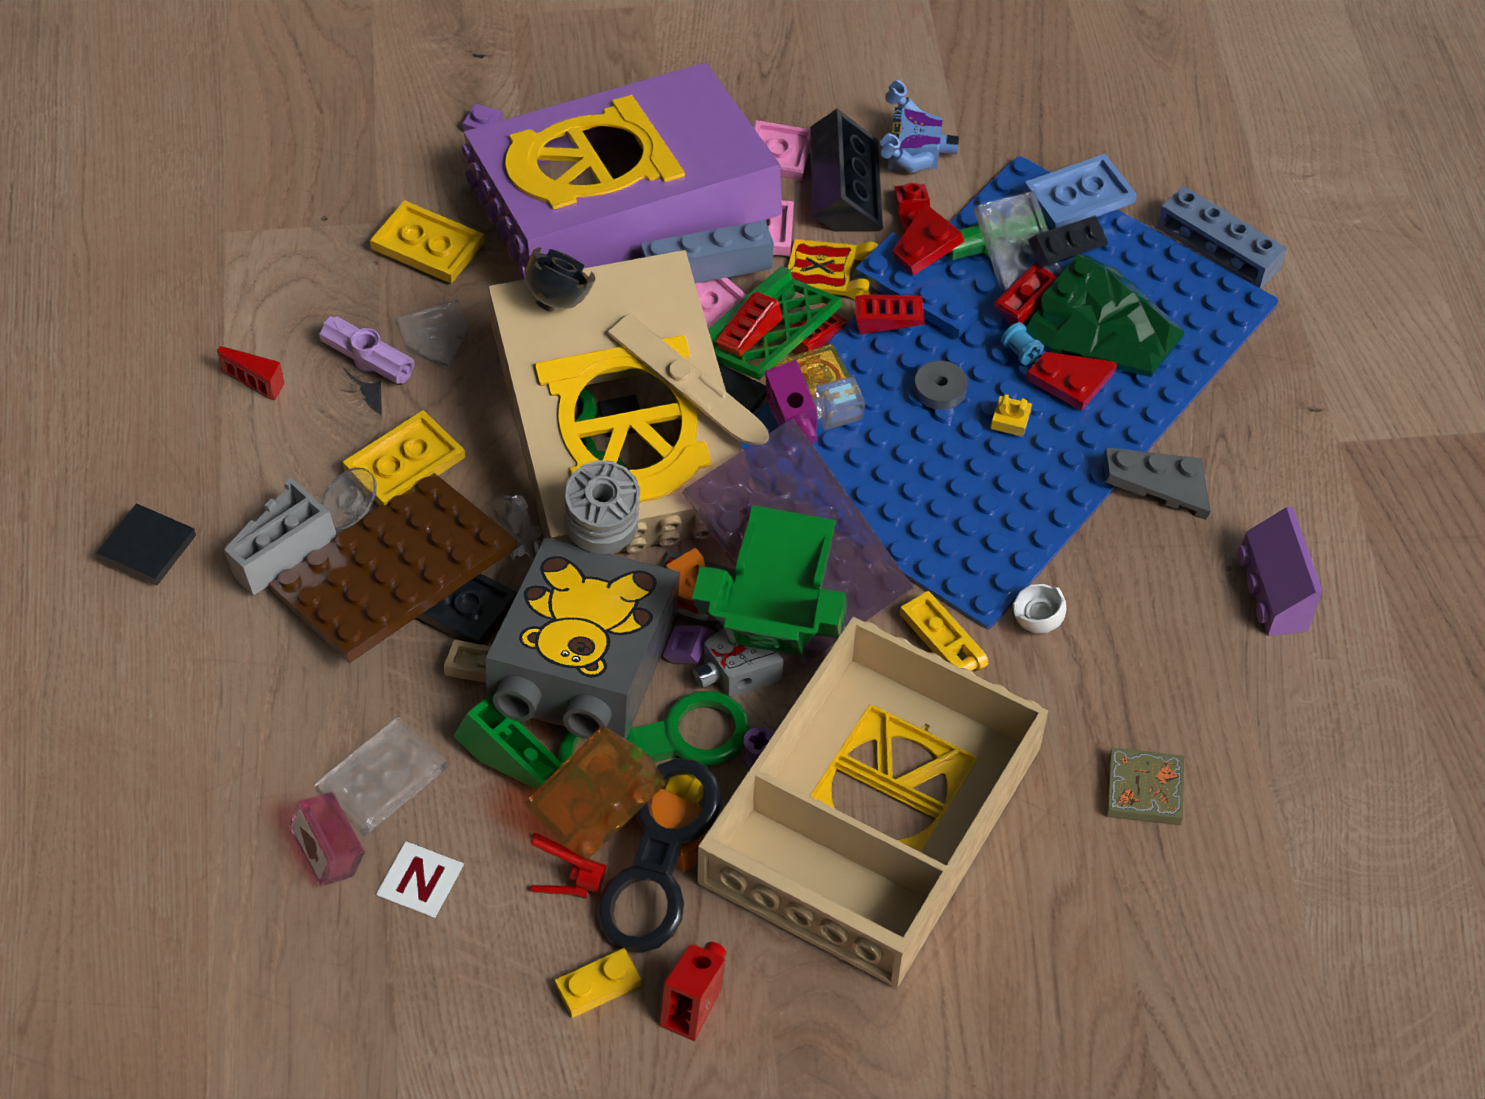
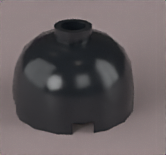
(557, 280)

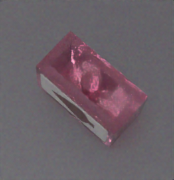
(326, 839)

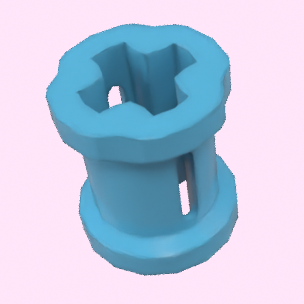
(1022, 343)

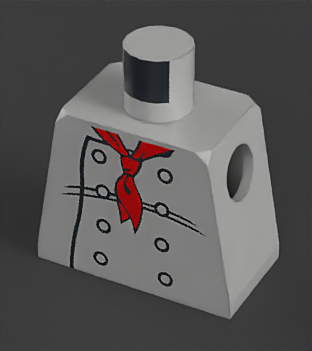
(737, 666)

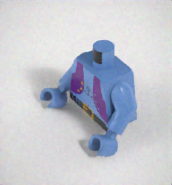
(914, 136)

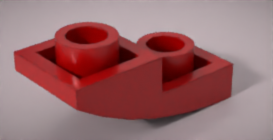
(909, 201)

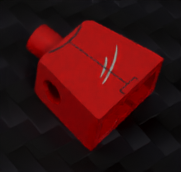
(698, 977)

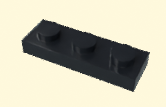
(1068, 241)

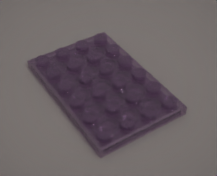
(794, 478)

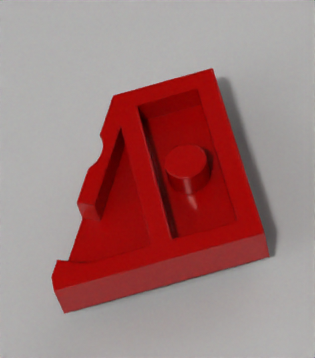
(926, 240)
(1071, 377)

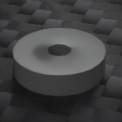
(936, 396)

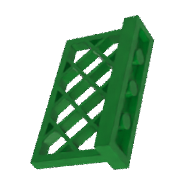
(782, 288)

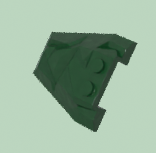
(1103, 317)

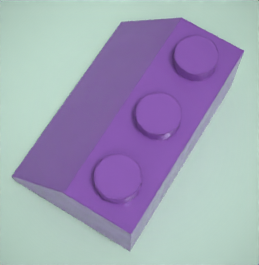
(1280, 574)

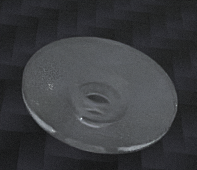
(350, 497)

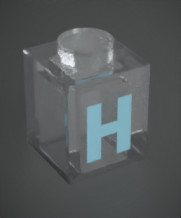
(839, 402)

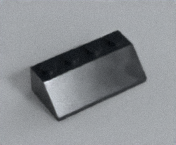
(845, 175)

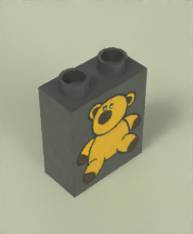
(582, 639)

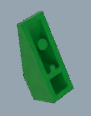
(506, 745)

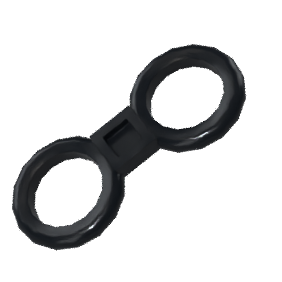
(657, 861)

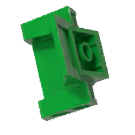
(777, 584)

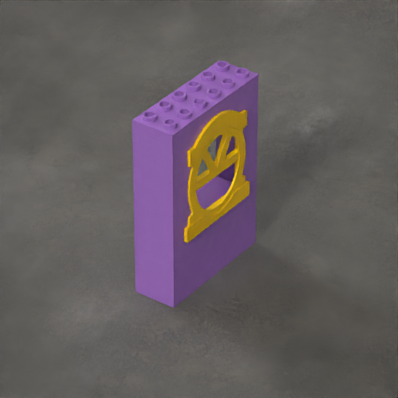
(696, 171)

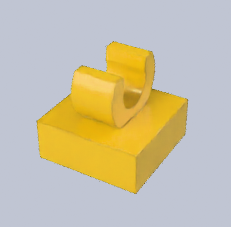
(1011, 415)

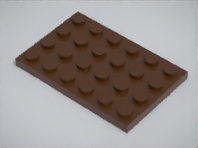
(392, 566)

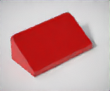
(1024, 296)

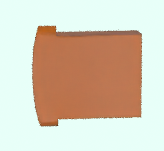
(688, 566)

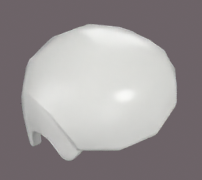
(1040, 608)

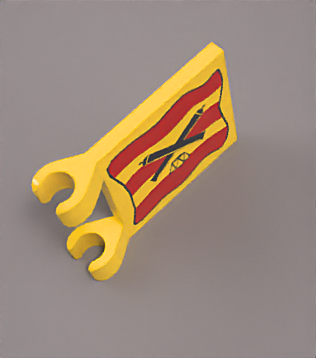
(830, 266)

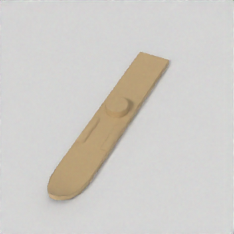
(689, 381)

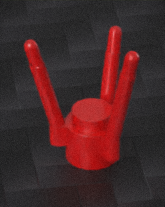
(585, 872)

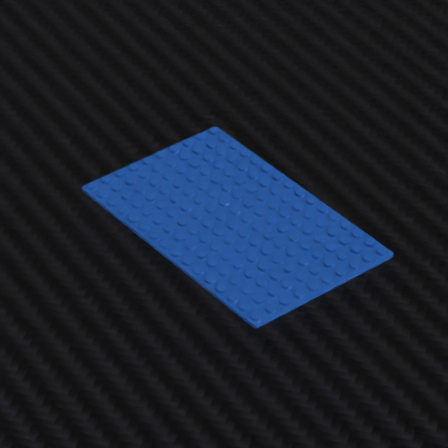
(989, 509)

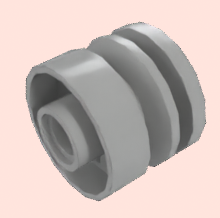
(602, 507)

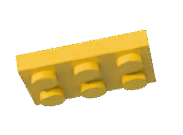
(427, 241)
(407, 456)

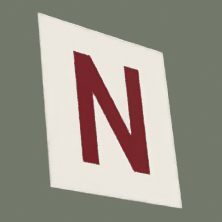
(420, 879)

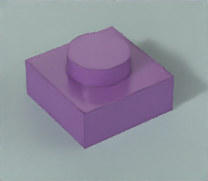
(481, 116)
(686, 644)

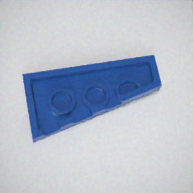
(940, 300)

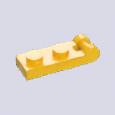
(942, 632)

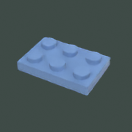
(1081, 191)

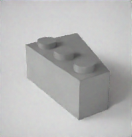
(279, 537)

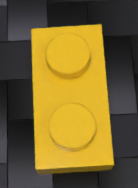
(598, 983)

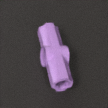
(367, 350)

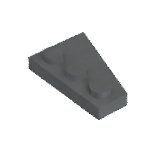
(1167, 476)

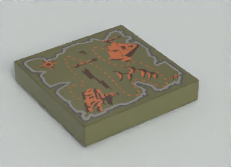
(1145, 786)

